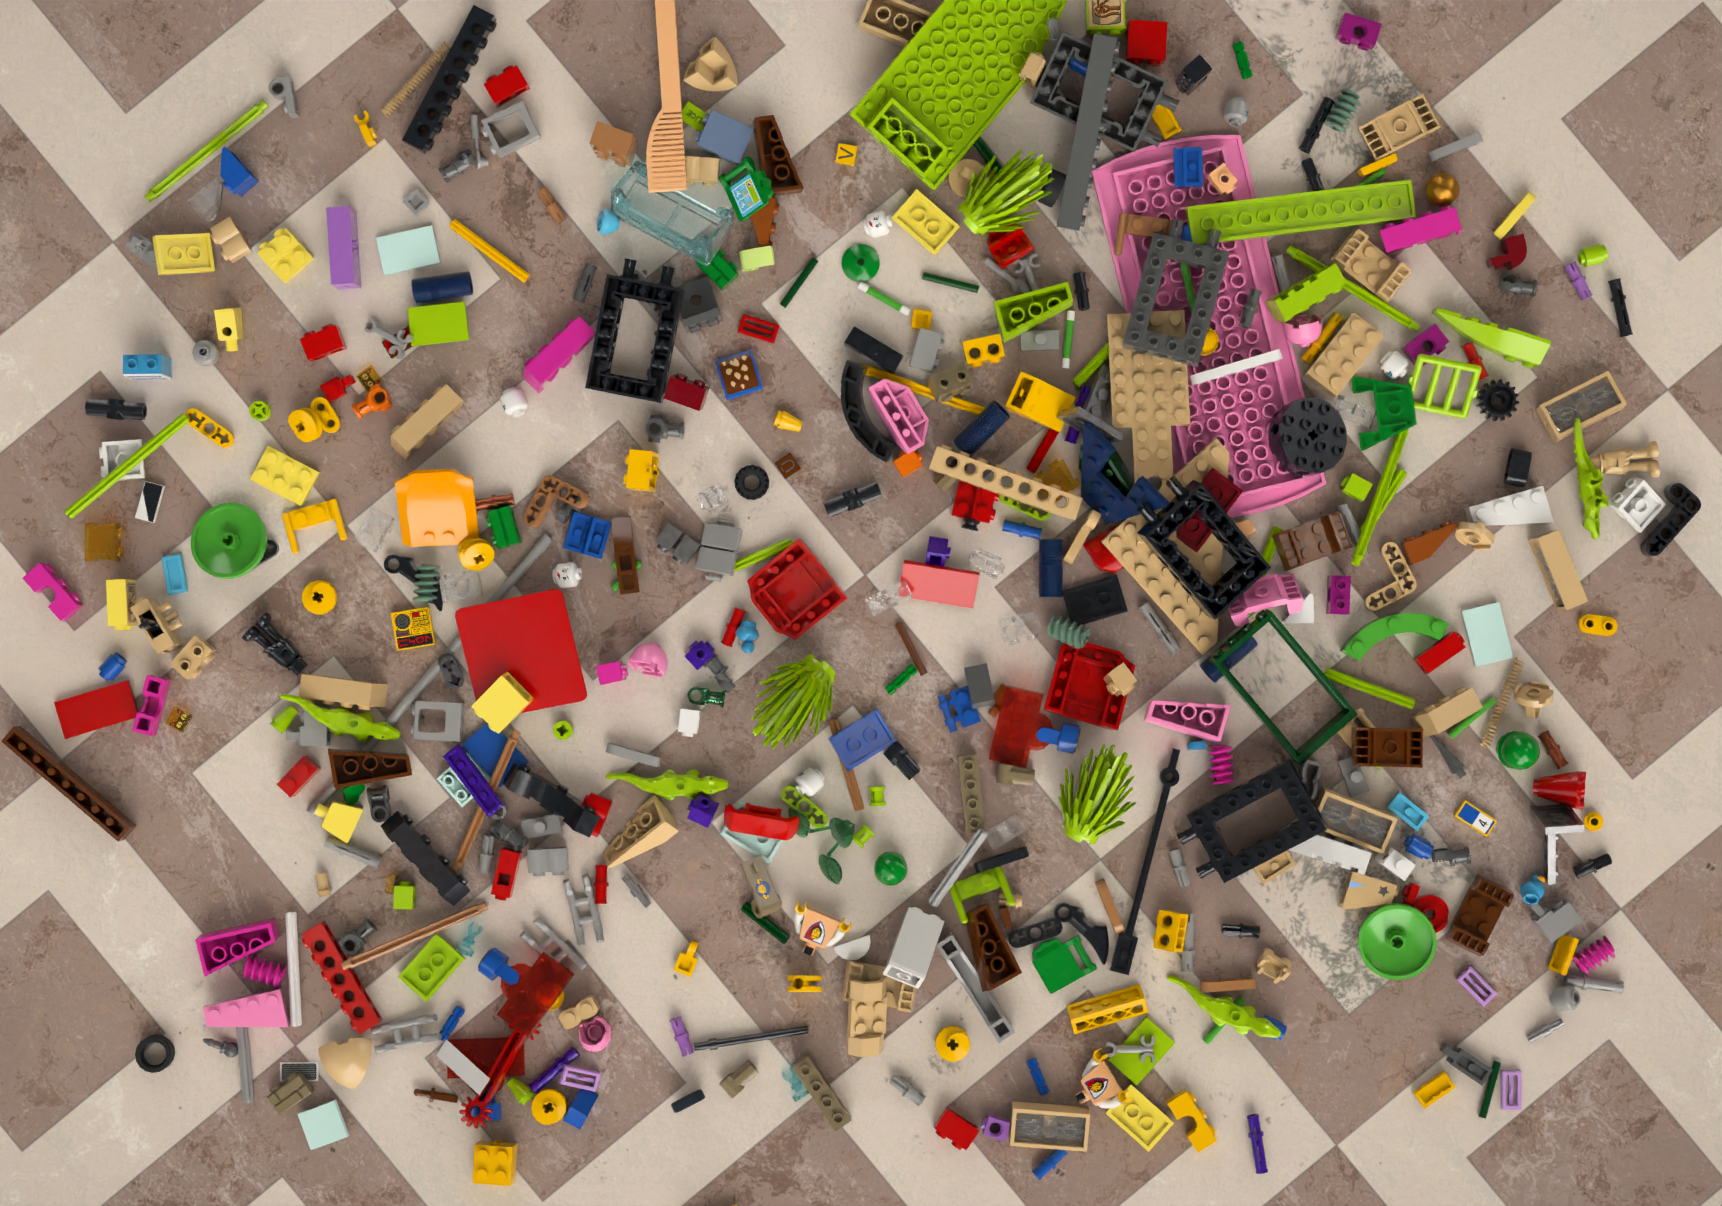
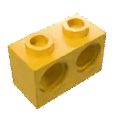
(982, 345)
(1175, 931)

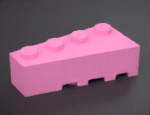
(1193, 719)
(253, 1010)

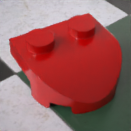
(1008, 246)
(1101, 555)

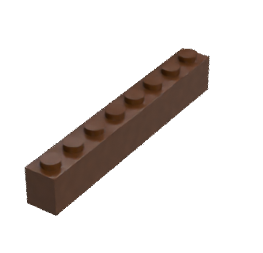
(68, 783)

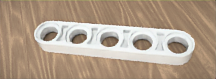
(1236, 367)

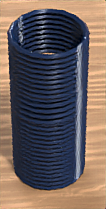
(444, 286)
(977, 432)
(1050, 570)
(1231, 661)

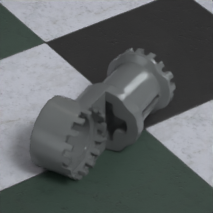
(458, 164)
(1516, 285)
(566, 510)
(718, 669)
(511, 835)
(1454, 857)

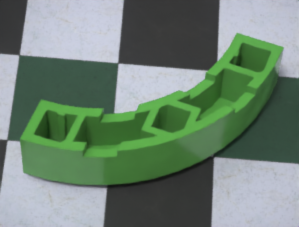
(1389, 625)

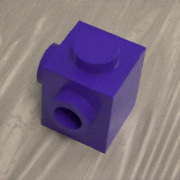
(937, 551)
(699, 653)
(702, 810)

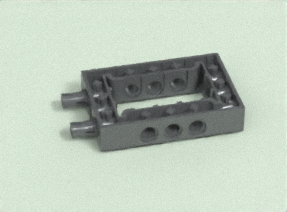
(1121, 134)
(1172, 248)

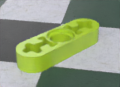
(1026, 511)
(789, 801)

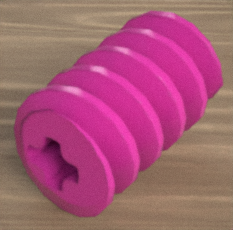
(1221, 764)
(1594, 955)
(263, 971)

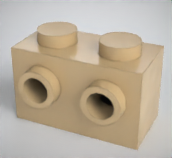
(193, 657)
(1120, 680)

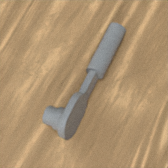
(480, 161)
(1017, 285)

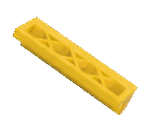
(1106, 1006)

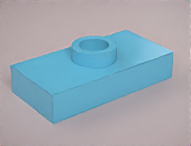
(1407, 811)

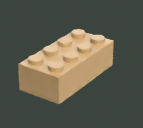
(892, 20)
(1343, 355)

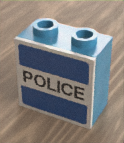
(147, 367)

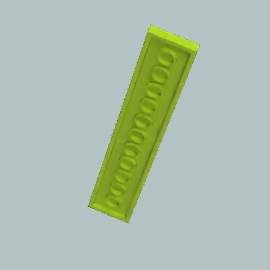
(1302, 212)

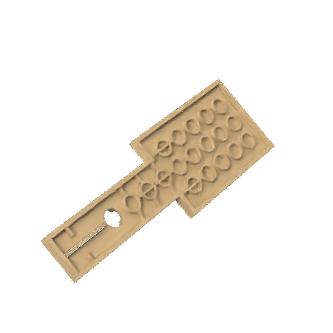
(1149, 398)

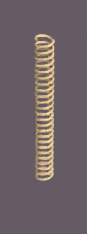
(420, 73)
(1499, 704)

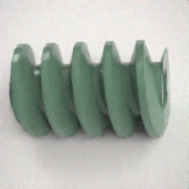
(1342, 110)
(426, 583)
(1068, 633)

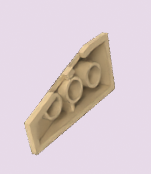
(647, 830)

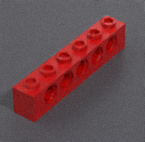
(361, 998)

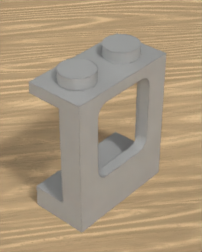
(453, 721)

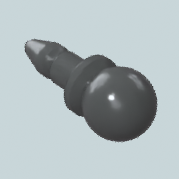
(229, 1049)

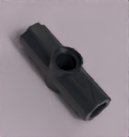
(116, 409)
(852, 499)

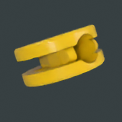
(803, 983)

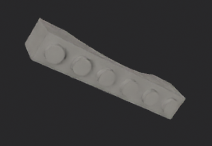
(970, 980)

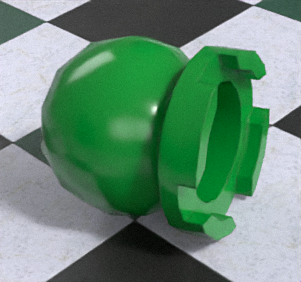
(1517, 750)

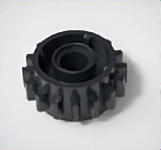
(1507, 396)

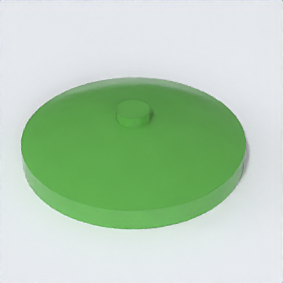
(229, 540)
(1397, 941)

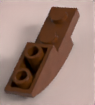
(625, 555)

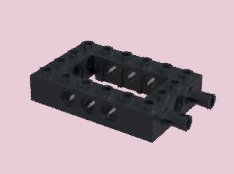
(615, 291)
(1196, 499)
(1221, 858)

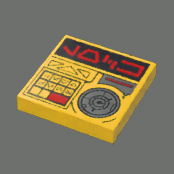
(413, 628)

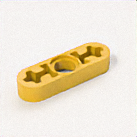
(217, 440)

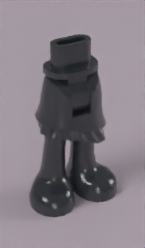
(282, 652)

